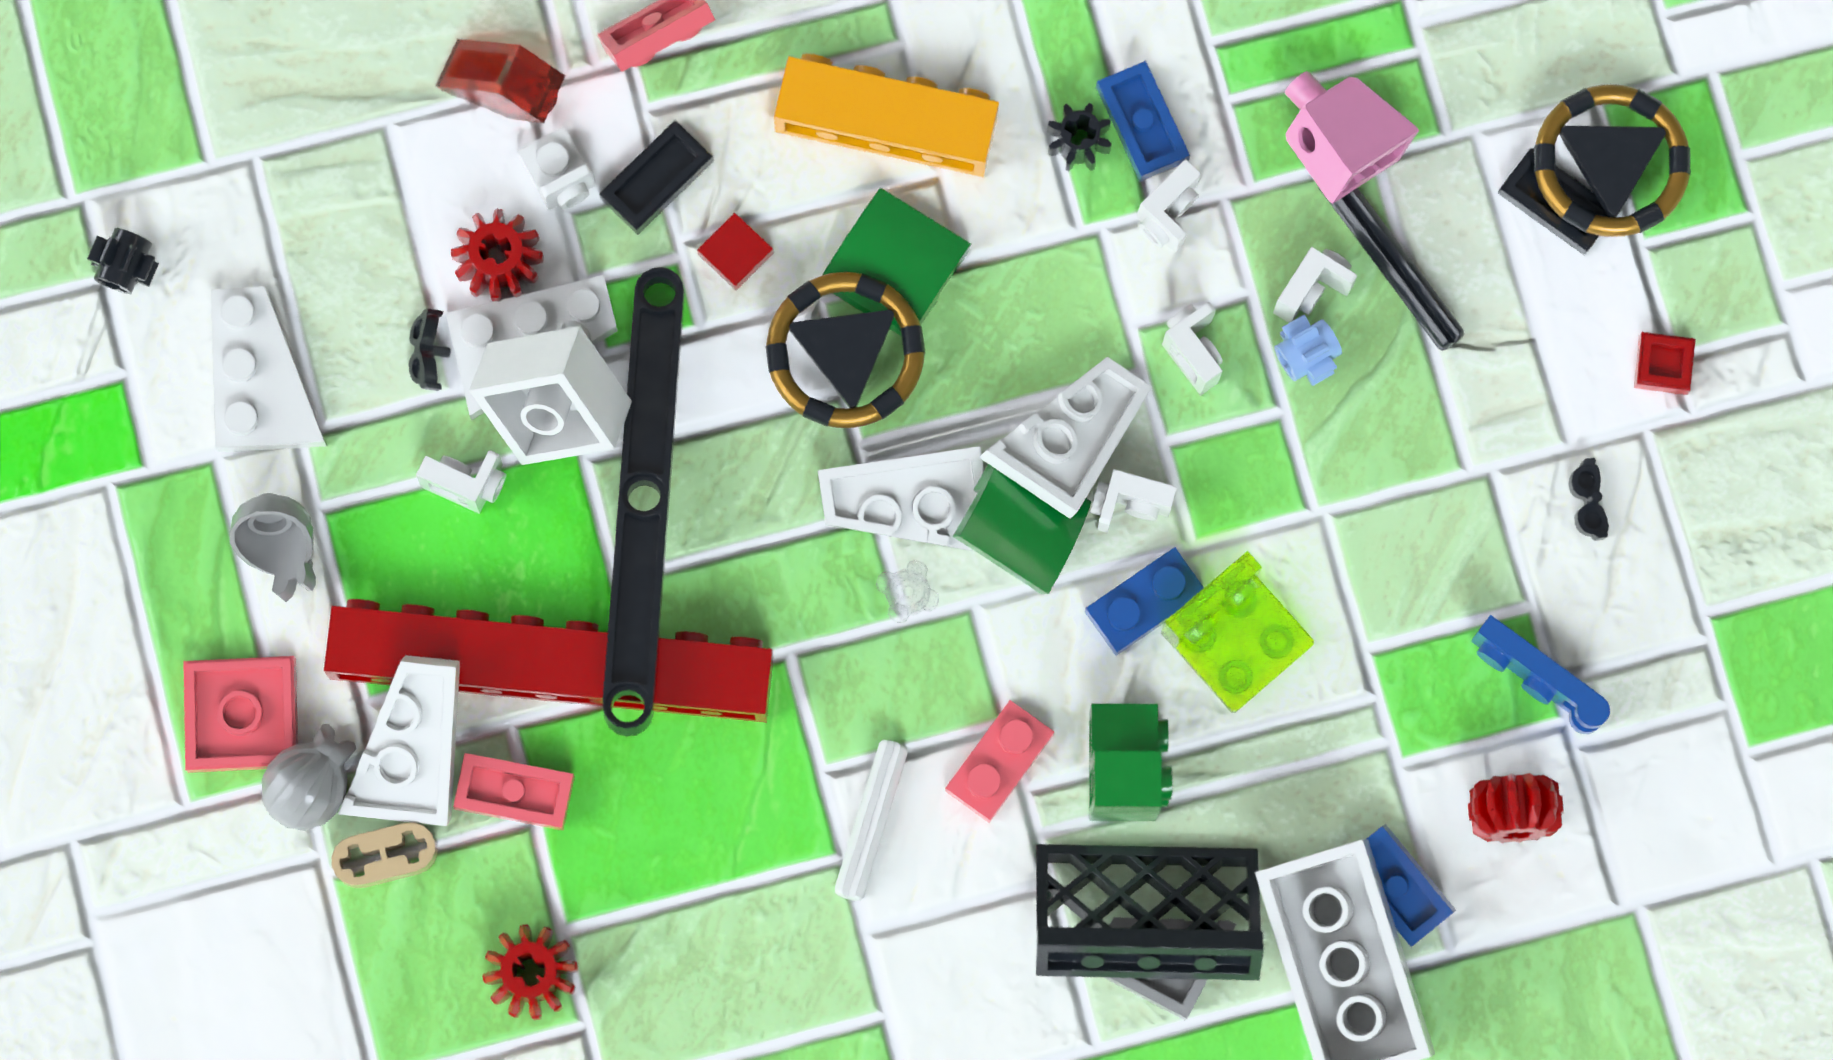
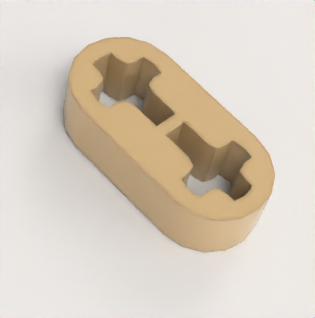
(381, 842)

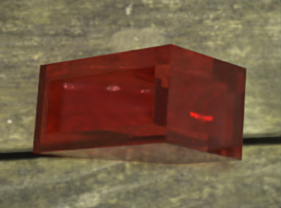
(502, 79)

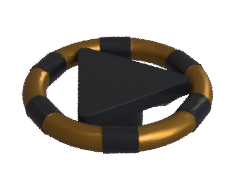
(1612, 160)
(845, 349)

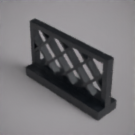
(1148, 946)

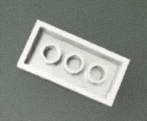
(1344, 957)

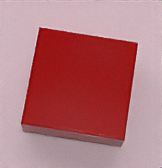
(735, 251)
(1664, 363)

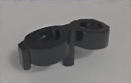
(422, 362)
(1585, 485)

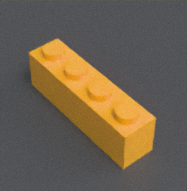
(886, 115)

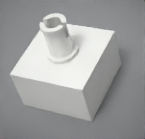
(551, 394)

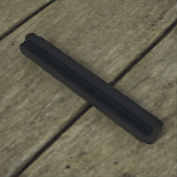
(1399, 269)

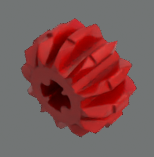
(484, 270)
(1515, 808)
(544, 959)

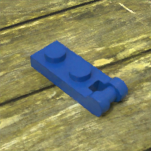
(1541, 675)

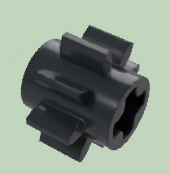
(1069, 126)
(123, 261)

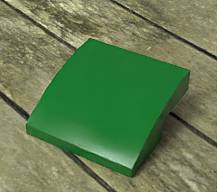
(901, 249)
(1019, 530)

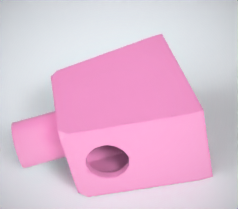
(1345, 133)

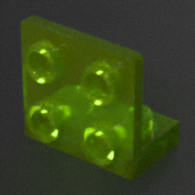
(1237, 634)

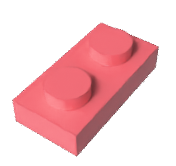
(653, 29)
(999, 761)
(514, 791)

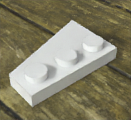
(527, 315)
(255, 377)
(1072, 437)
(904, 497)
(412, 749)

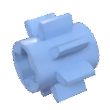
(1308, 350)

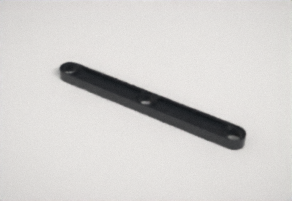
(643, 534)

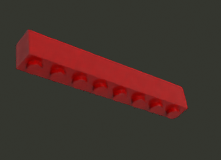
(546, 662)

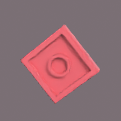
(239, 712)

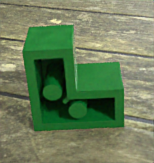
(1127, 762)

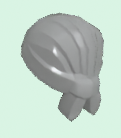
(277, 539)
(307, 781)

